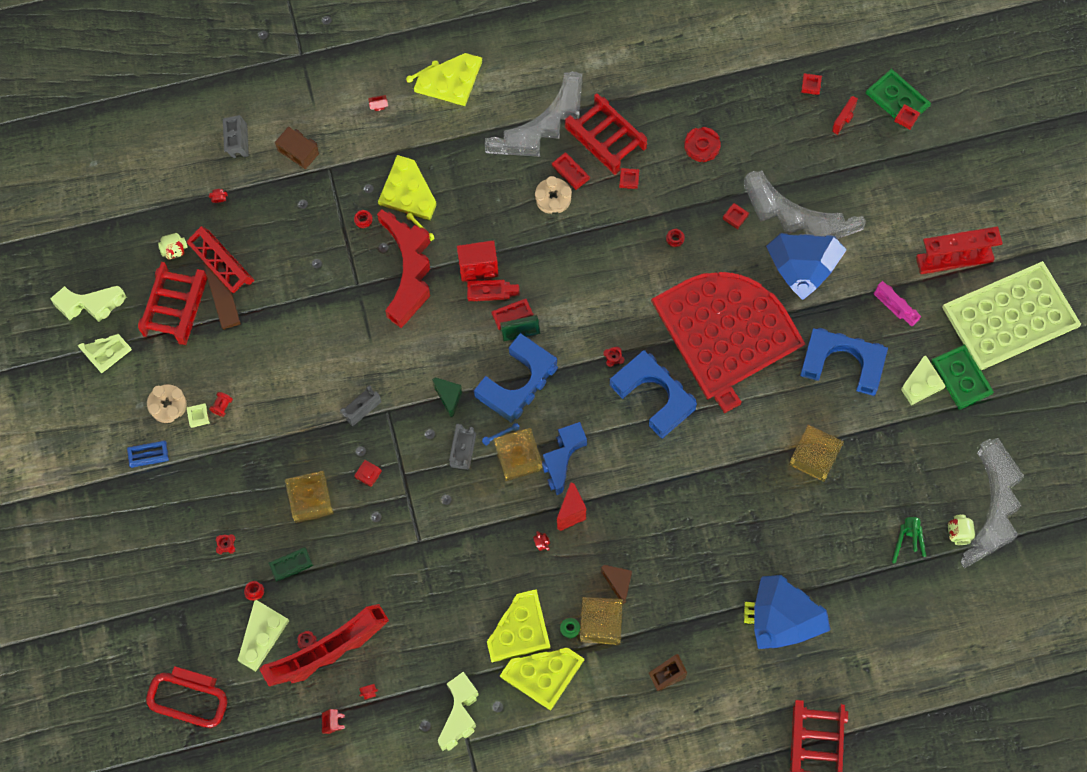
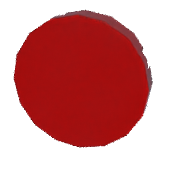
(702, 144)

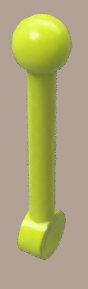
(410, 78)
(409, 216)

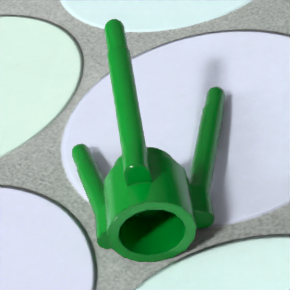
(913, 528)

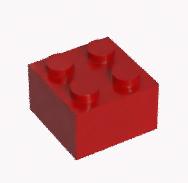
(478, 261)

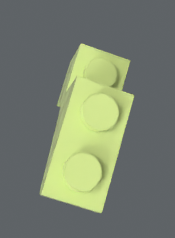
(98, 303)
(459, 722)

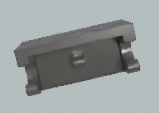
(235, 136)
(361, 406)
(462, 447)

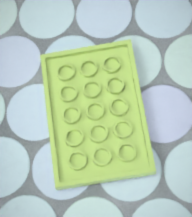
(1011, 315)

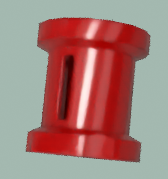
(218, 408)

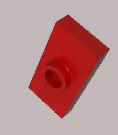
(845, 115)
(570, 171)
(512, 312)

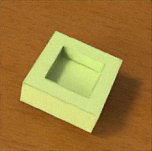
(198, 415)

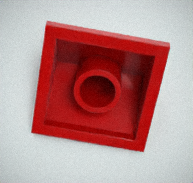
(572, 510)

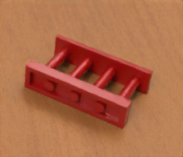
(598, 149)
(958, 250)
(186, 315)
(800, 733)

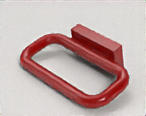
(194, 681)

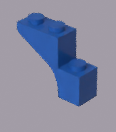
(556, 461)

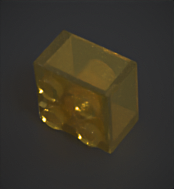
(816, 453)
(518, 454)
(309, 496)
(601, 620)

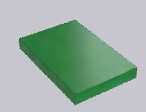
(893, 92)
(962, 377)

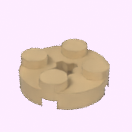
(557, 186)
(164, 393)

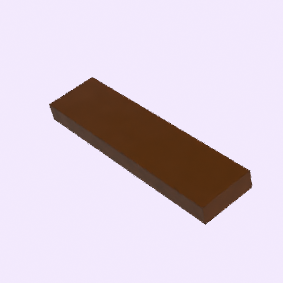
(223, 298)

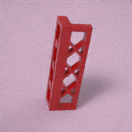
(224, 254)

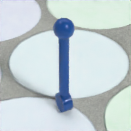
(486, 440)

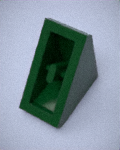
(448, 393)

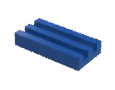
(164, 452)

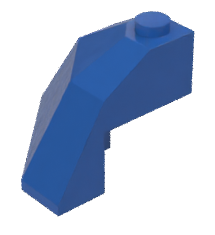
(805, 260)
(785, 614)

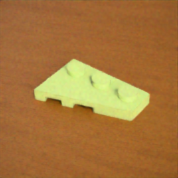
(261, 634)

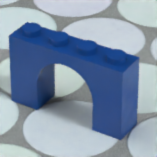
(869, 356)
(645, 369)
(511, 402)

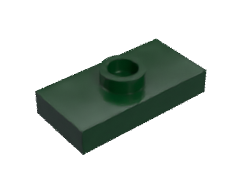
(526, 326)
(290, 564)

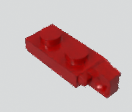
(491, 290)

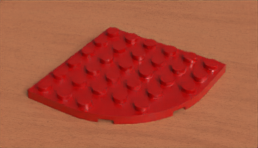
(726, 328)

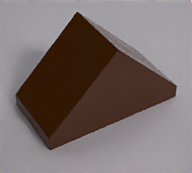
(618, 579)
(668, 673)

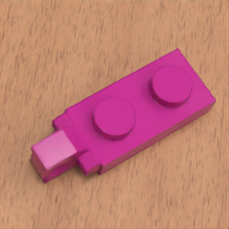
(896, 304)

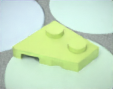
(105, 352)
(922, 382)

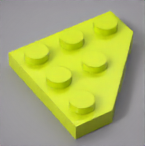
(451, 79)
(407, 190)
(520, 629)
(543, 674)

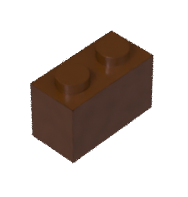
(297, 147)

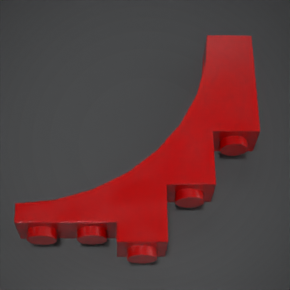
(412, 291)
(327, 650)

